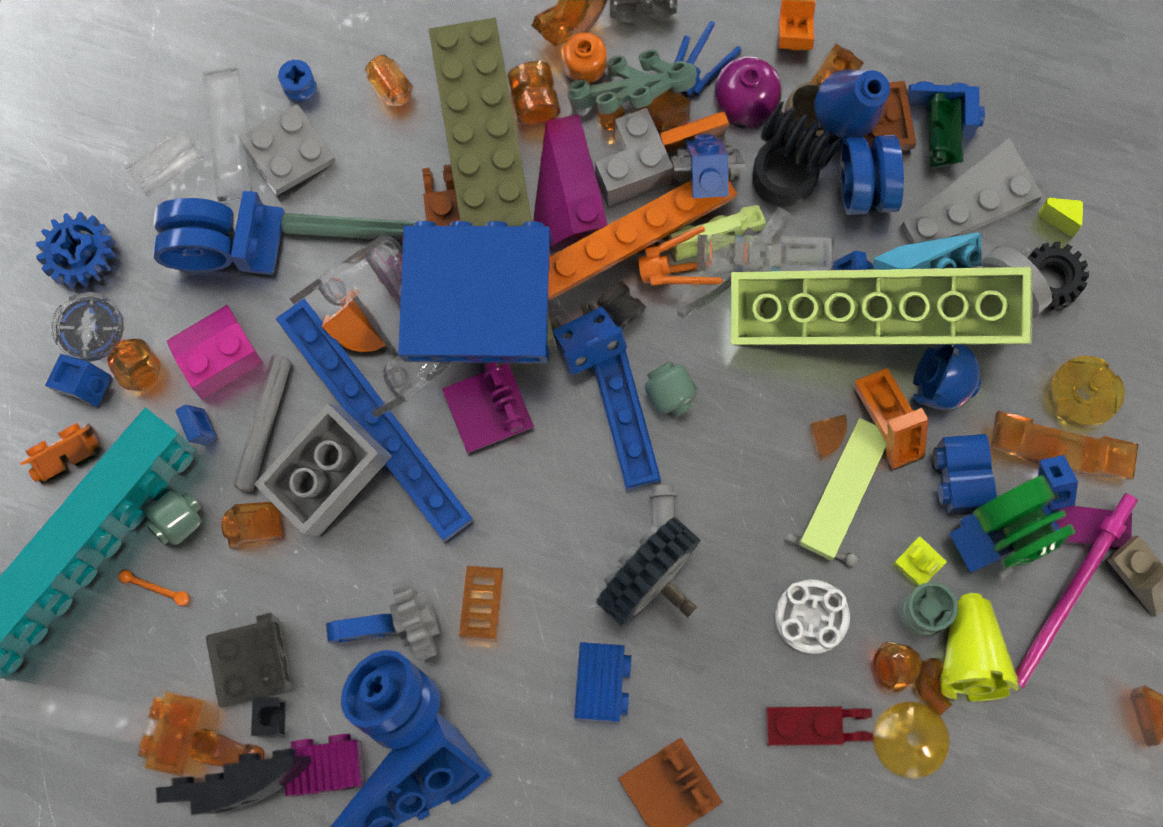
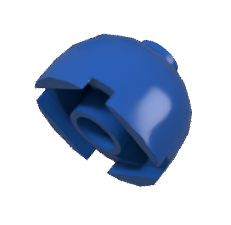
(947, 377)

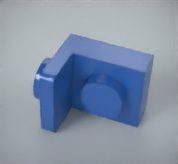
(79, 379)

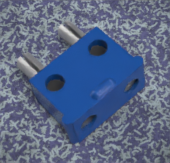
(588, 338)

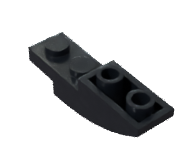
(239, 785)

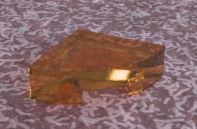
(829, 434)

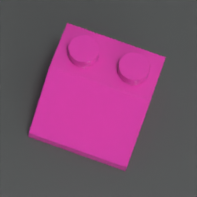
(213, 352)

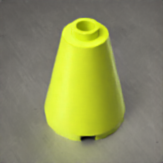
(977, 654)

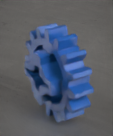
(62, 245)

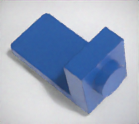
(973, 114)
(708, 166)

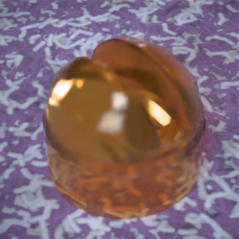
(607, 121)

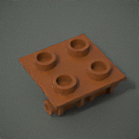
(670, 788)

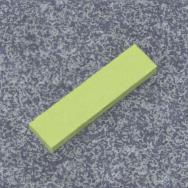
(844, 490)

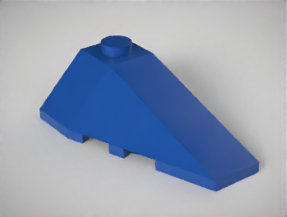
(416, 780)

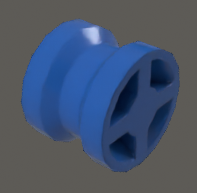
(304, 85)

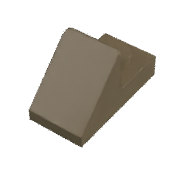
(1141, 573)

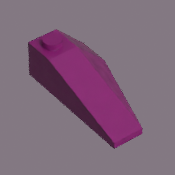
(567, 185)

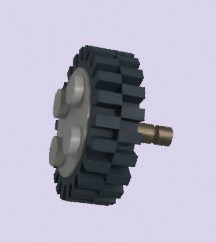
(648, 572)

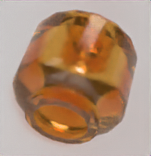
(134, 364)

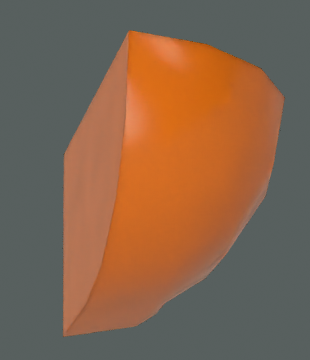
(353, 329)

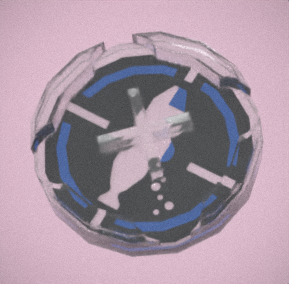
(87, 326)

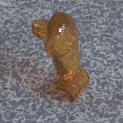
(216, 749)

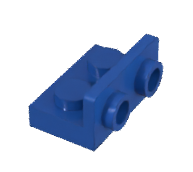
(256, 235)

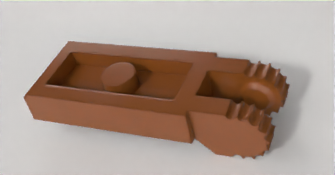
(440, 206)

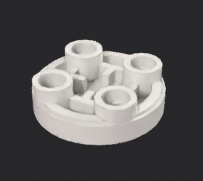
(812, 616)

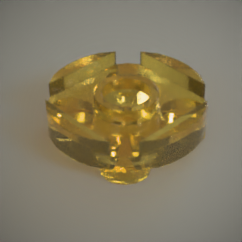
(1071, 406)

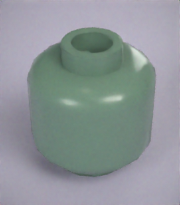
(670, 389)
(173, 517)

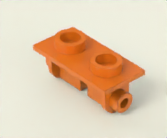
(47, 459)

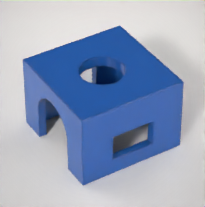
(1061, 480)

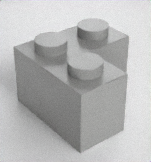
(640, 164)

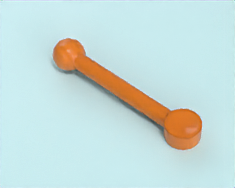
(181, 598)

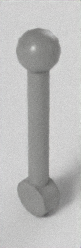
(849, 559)

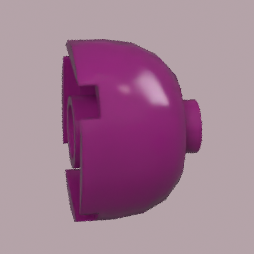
(747, 91)

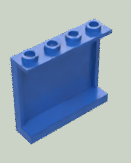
(475, 293)

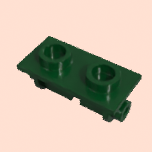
(945, 131)

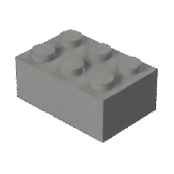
(322, 470)

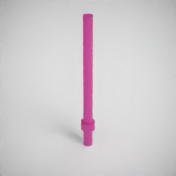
(1111, 530)

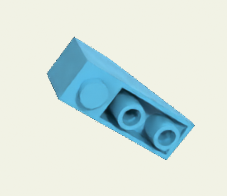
(949, 252)

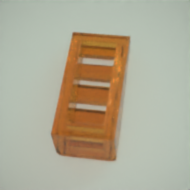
(481, 633)

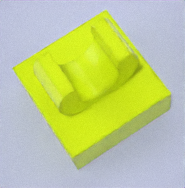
(919, 562)

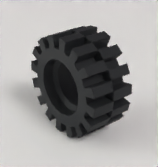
(1069, 264)

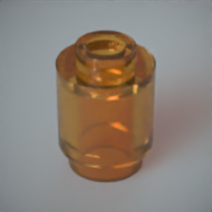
(388, 80)

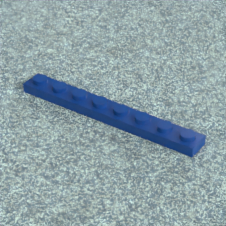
(359, 400)

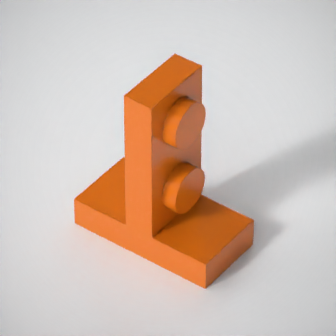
(899, 425)

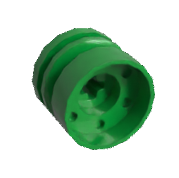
(1024, 522)

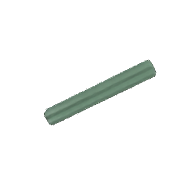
(343, 226)

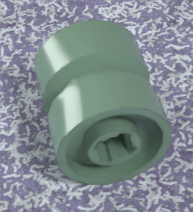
(928, 609)

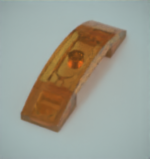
(1085, 454)

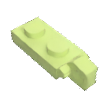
(720, 225)

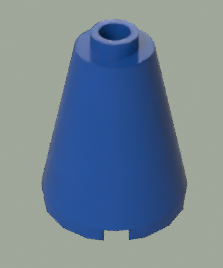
(851, 102)

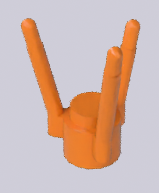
(657, 269)

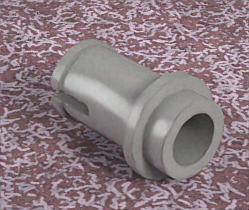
(663, 503)

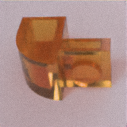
(568, 19)

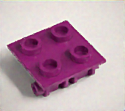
(487, 407)

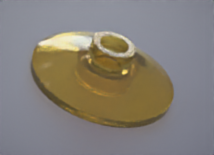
(893, 745)

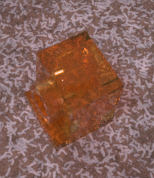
(834, 61)

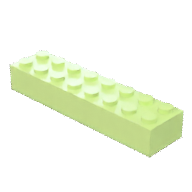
(883, 307)

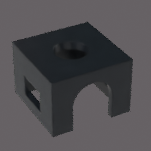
(268, 717)

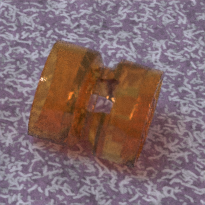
(533, 93)

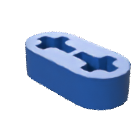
(360, 628)

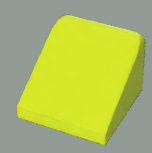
(1063, 214)

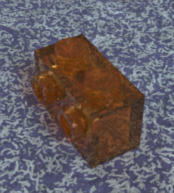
(171, 732)

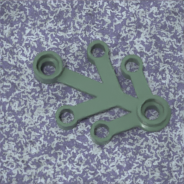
(635, 86)

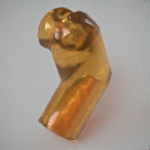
(928, 686)

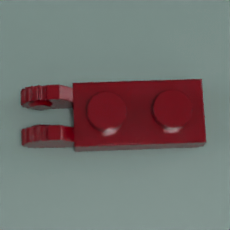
(813, 726)

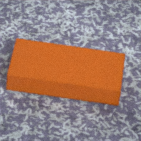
(677, 137)

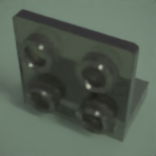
(249, 662)

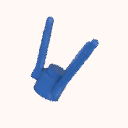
(700, 83)

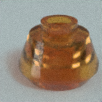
(896, 666)

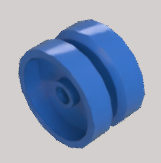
(871, 174)
(193, 234)
(390, 699)

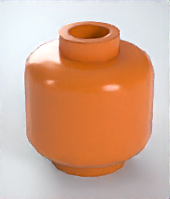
(584, 57)

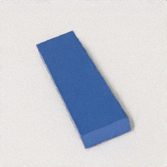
(626, 422)

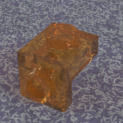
(251, 523)

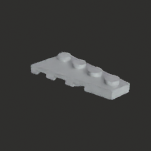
(978, 197)

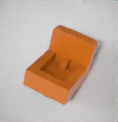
(796, 24)

